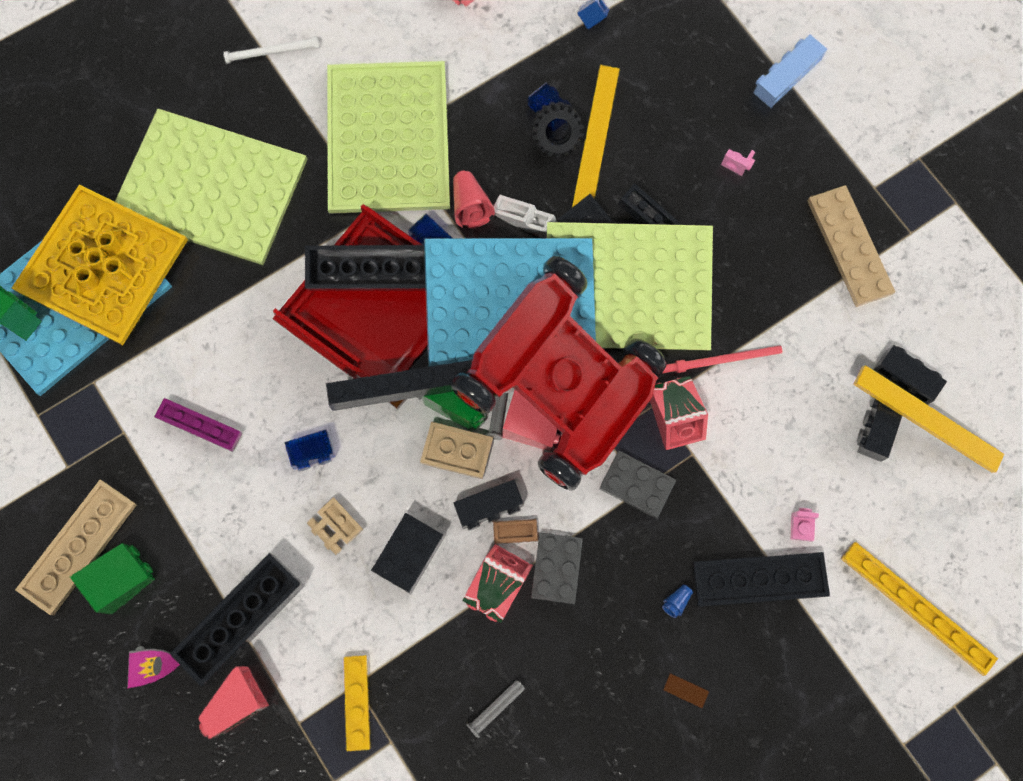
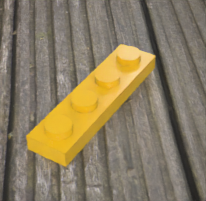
(356, 703)

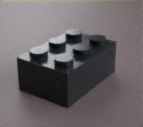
(408, 553)

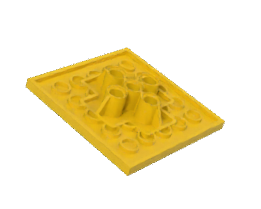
(106, 299)

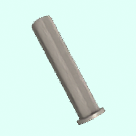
(497, 418)
(496, 708)

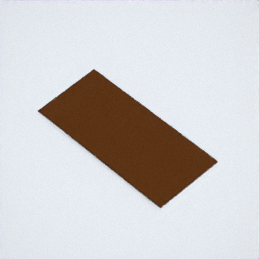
(686, 690)

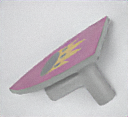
(149, 666)

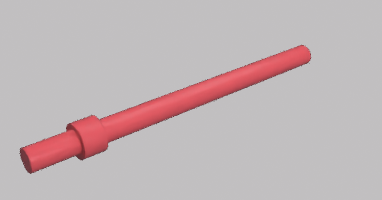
(682, 365)

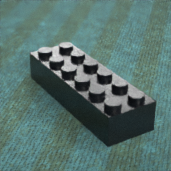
(365, 268)
(237, 620)

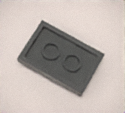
(637, 484)
(556, 568)

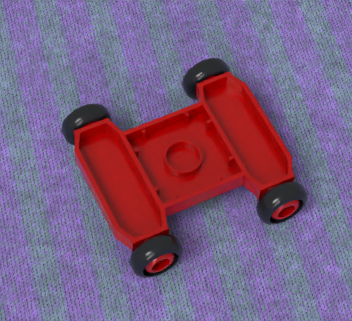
(562, 374)

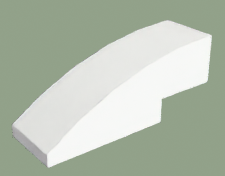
(523, 215)

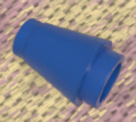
(677, 601)

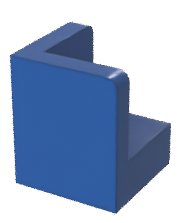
(592, 12)

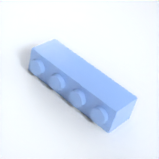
(790, 70)

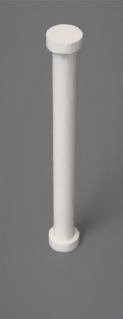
(271, 49)

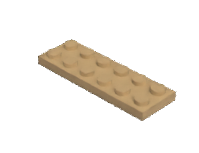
(851, 246)
(76, 547)

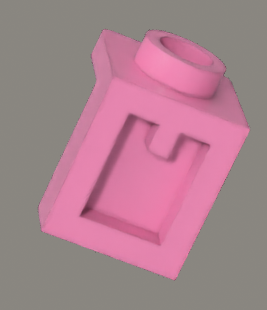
(737, 163)
(803, 525)

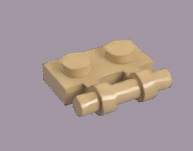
(340, 521)

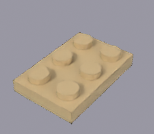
(456, 450)

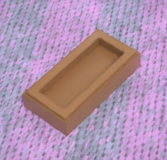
(515, 531)

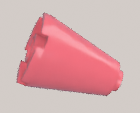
(470, 201)

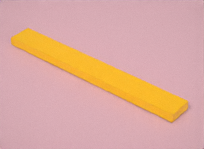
(596, 133)
(928, 419)
(919, 609)

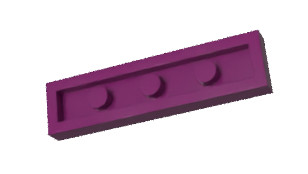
(198, 424)

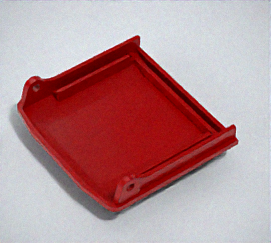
(361, 329)

